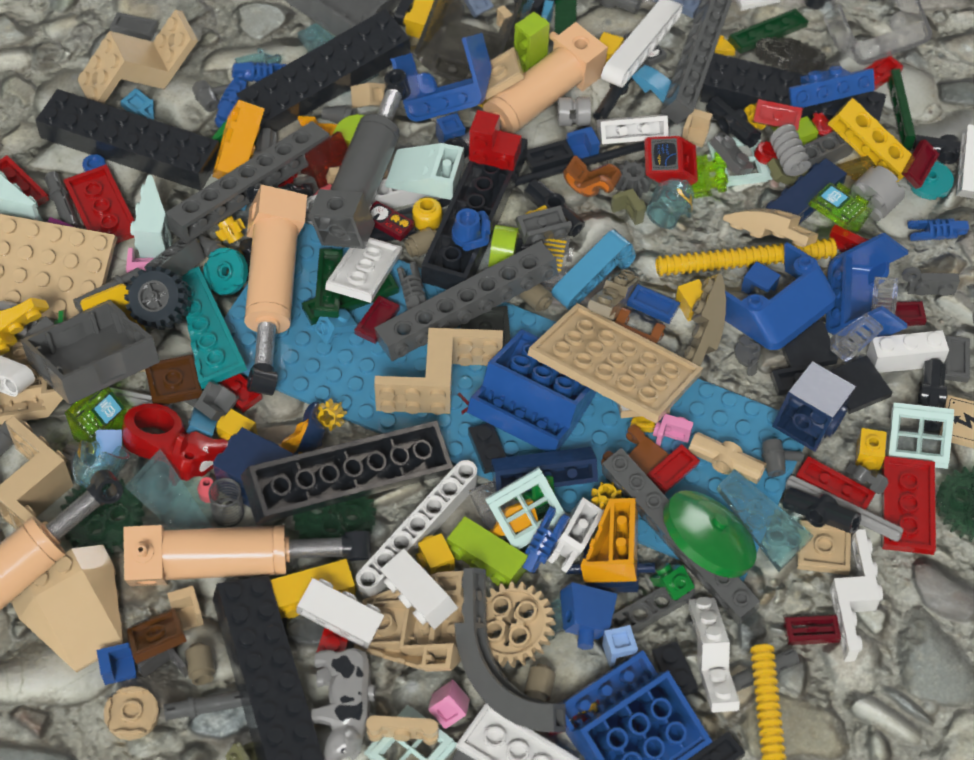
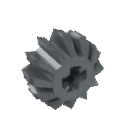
(633, 177)

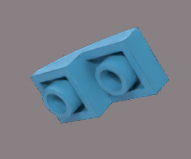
(649, 78)

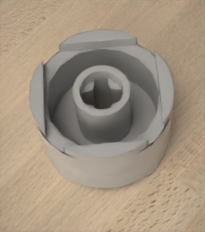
(880, 189)

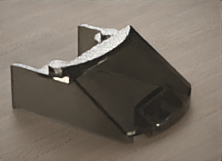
(441, 43)

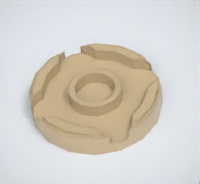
(131, 713)

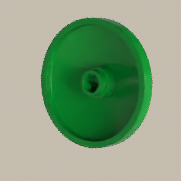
(709, 534)

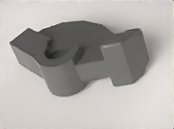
(748, 354)
(862, 474)

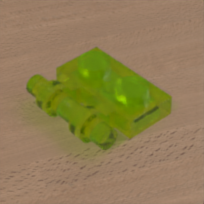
(705, 182)

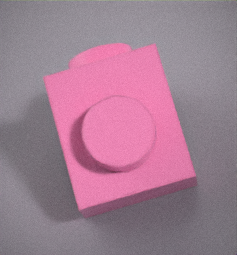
(674, 428)

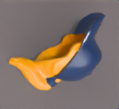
(308, 433)

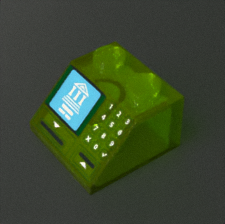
(842, 207)
(94, 413)

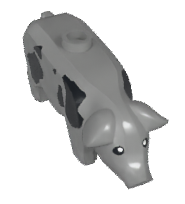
(349, 697)

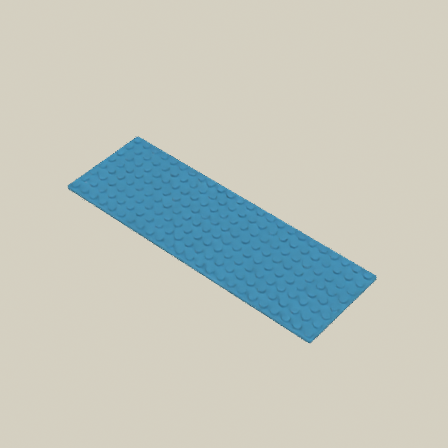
(349, 365)

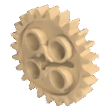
(535, 627)

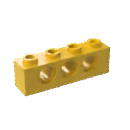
(870, 138)

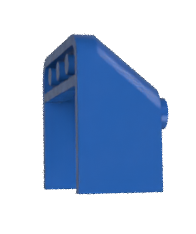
(433, 101)
(853, 279)
(790, 311)

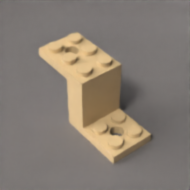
(138, 59)
(434, 391)
(37, 481)

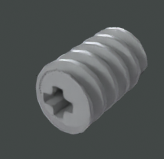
(790, 150)

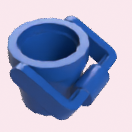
(468, 231)

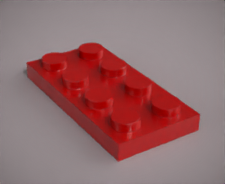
(100, 203)
(910, 504)

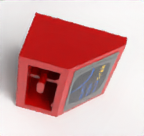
(670, 159)

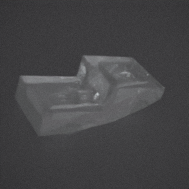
(478, 497)

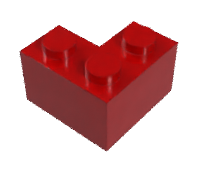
(491, 145)

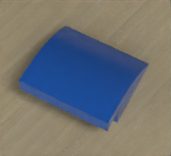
(529, 397)
(637, 718)

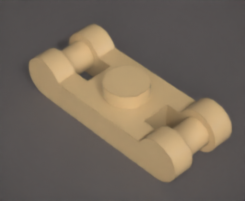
(402, 729)

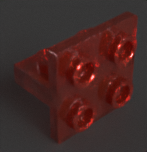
(325, 156)

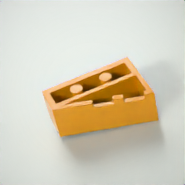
(238, 137)
(615, 545)

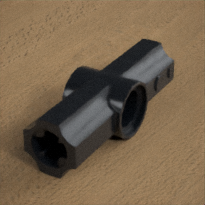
(733, 121)
(947, 146)
(541, 196)
(932, 390)
(822, 510)

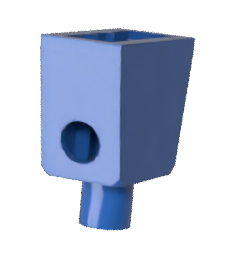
(586, 612)

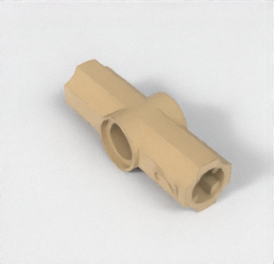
(727, 457)

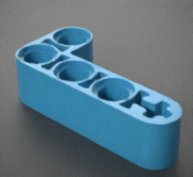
(593, 268)

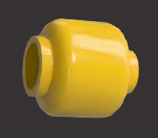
(427, 213)

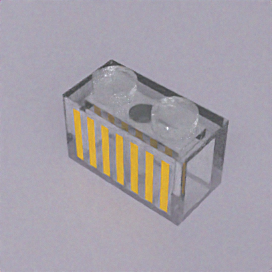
(563, 253)

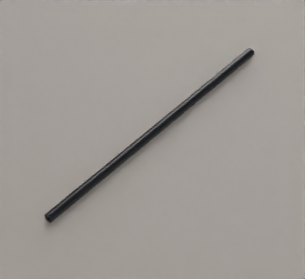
(555, 170)

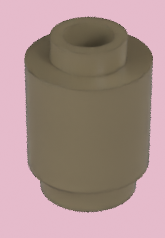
(419, 242)
(537, 297)
(200, 663)
(540, 682)

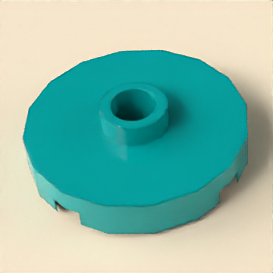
(937, 184)
(216, 267)

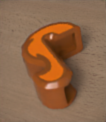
(591, 182)

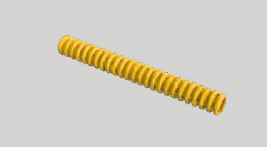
(738, 257)
(767, 702)

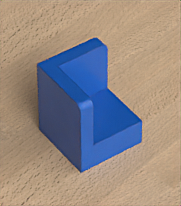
(449, 127)
(583, 142)
(760, 277)
(116, 663)

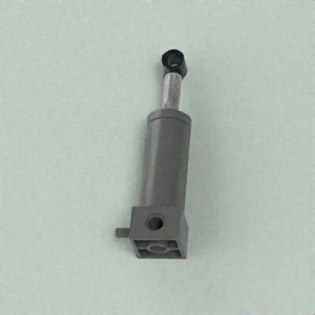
(343, 212)

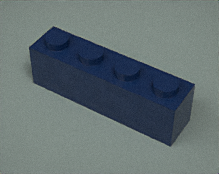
(796, 199)
(565, 466)

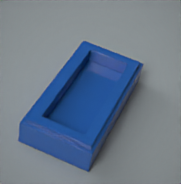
(653, 304)

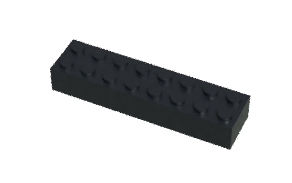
(327, 71)
(745, 82)
(128, 139)
(479, 189)
(345, 472)
(265, 671)

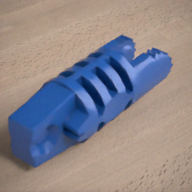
(254, 71)
(229, 100)
(938, 229)
(544, 540)

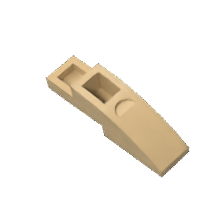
(771, 221)

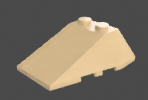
(35, 401)
(75, 606)
(409, 642)

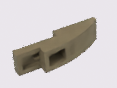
(614, 294)
(710, 316)

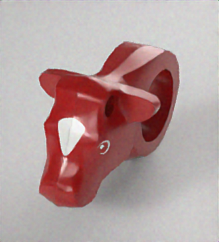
(188, 453)

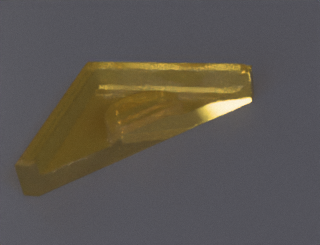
(857, 167)

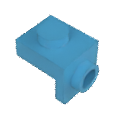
(329, 326)

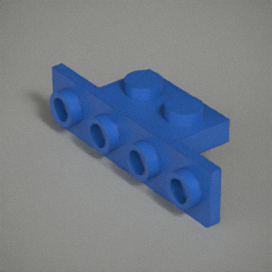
(830, 85)

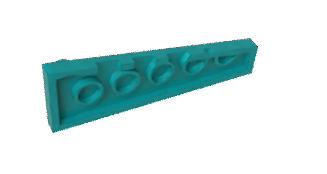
(211, 340)

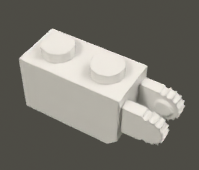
(576, 533)

